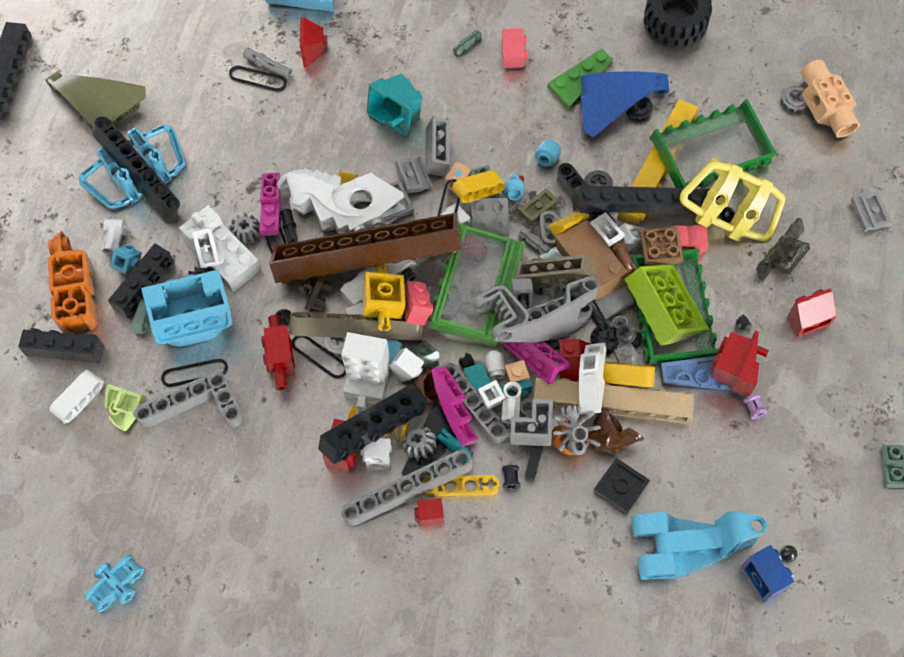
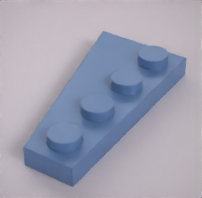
(691, 373)

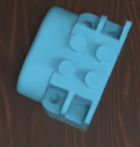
(187, 309)

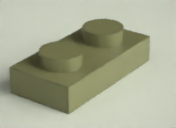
(535, 207)

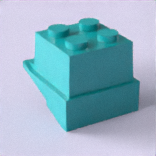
(394, 103)

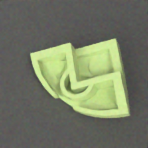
(122, 405)

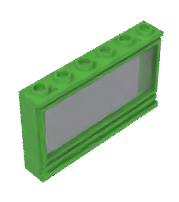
(480, 266)

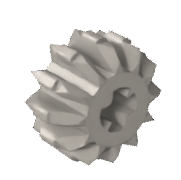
(245, 228)
(419, 442)

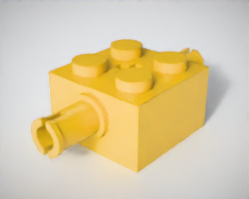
(383, 296)

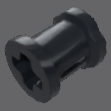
(511, 477)

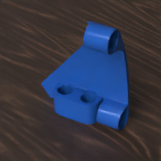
(612, 93)

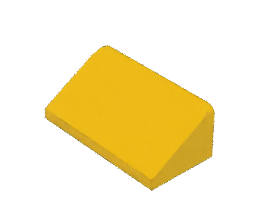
(568, 222)

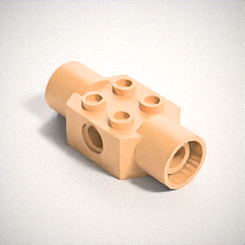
(829, 99)

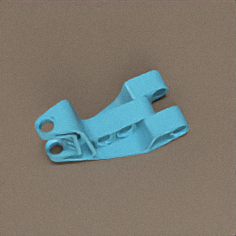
(691, 545)

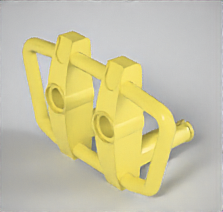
(725, 185)

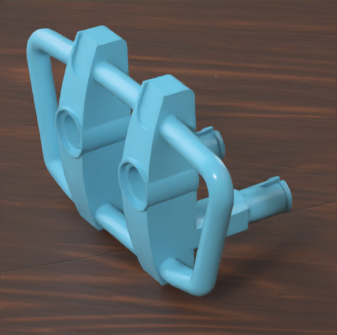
(123, 179)

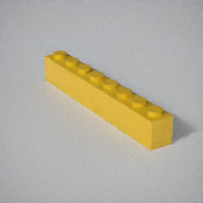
(653, 169)

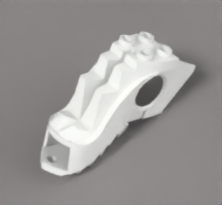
(335, 201)

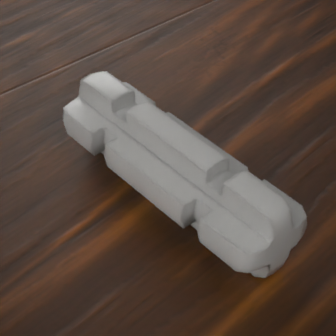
(533, 241)

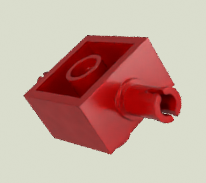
(278, 352)

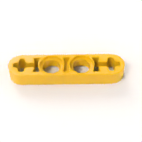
(460, 489)

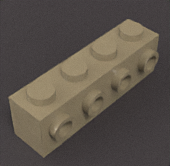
(556, 271)

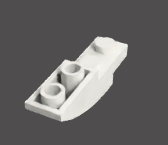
(591, 378)

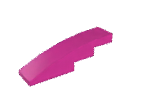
(451, 401)

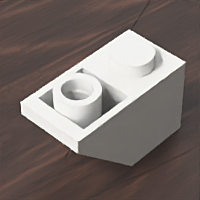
(406, 365)

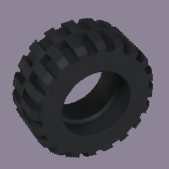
(677, 30)

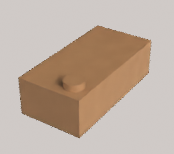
(585, 240)

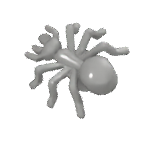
(576, 434)

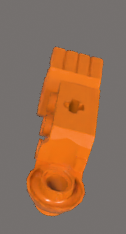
(70, 286)

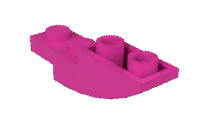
(270, 204)

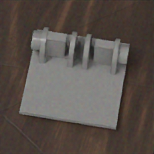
(491, 215)

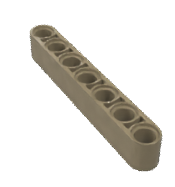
(339, 324)

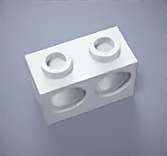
(378, 455)

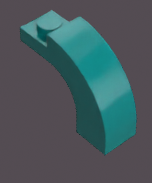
(478, 378)

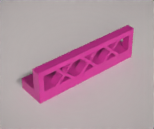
(539, 361)

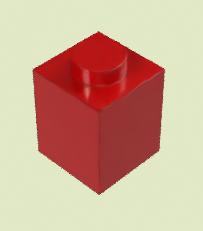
(429, 512)

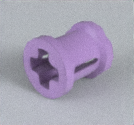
(756, 410)

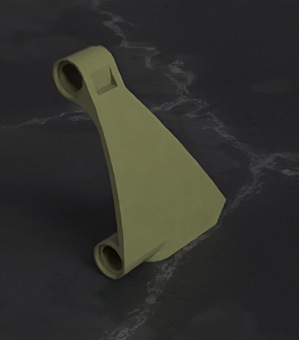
(98, 96)

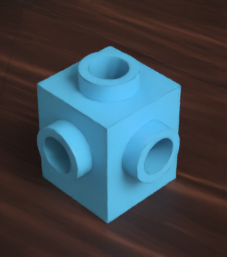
(125, 258)

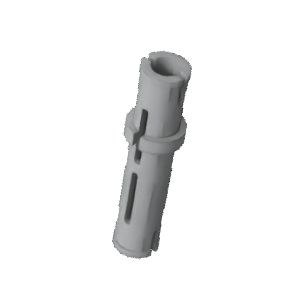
(251, 54)

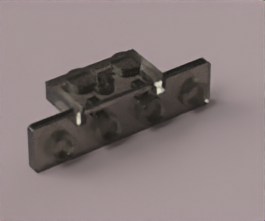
(785, 253)

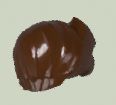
(426, 385)

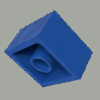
(768, 573)

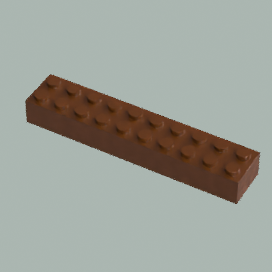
(366, 248)

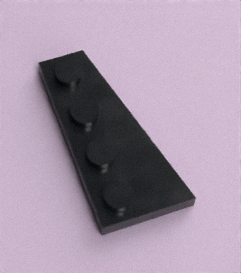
(435, 422)

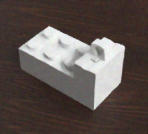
(236, 261)
(366, 368)

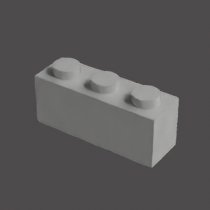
(437, 146)

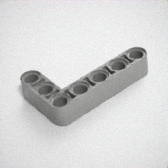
(192, 399)
(479, 410)

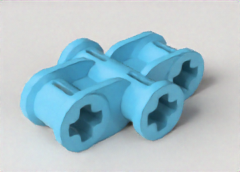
(108, 588)

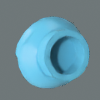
(514, 187)

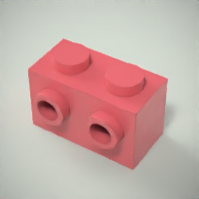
(513, 47)
(417, 303)

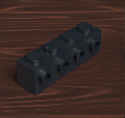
(145, 273)
(61, 345)

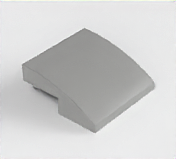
(613, 303)

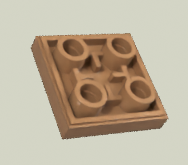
(661, 246)

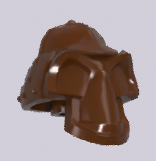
(611, 434)

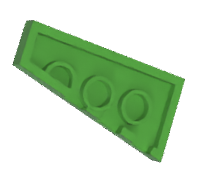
(568, 85)

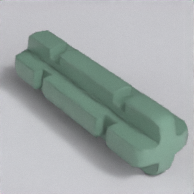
(467, 42)

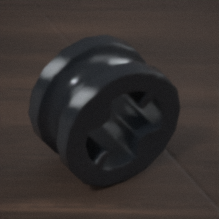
(408, 275)

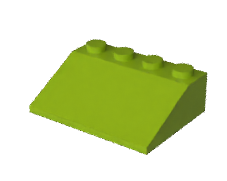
(665, 303)

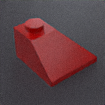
(311, 41)
(571, 351)

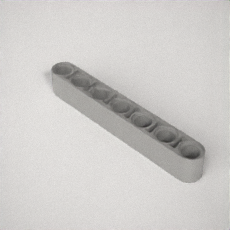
(396, 487)

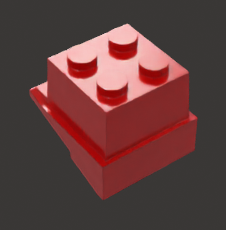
(738, 362)

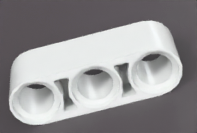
(76, 396)

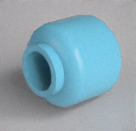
(548, 153)

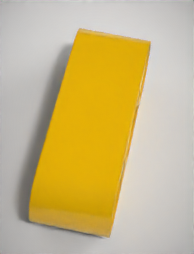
(478, 186)
(629, 374)

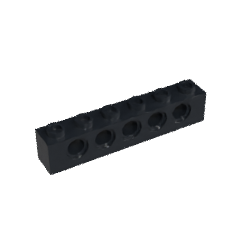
(372, 424)

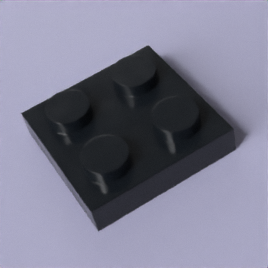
(621, 485)

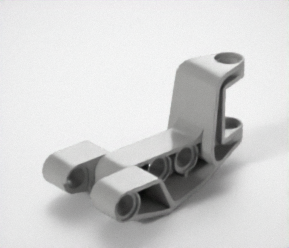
(552, 319)

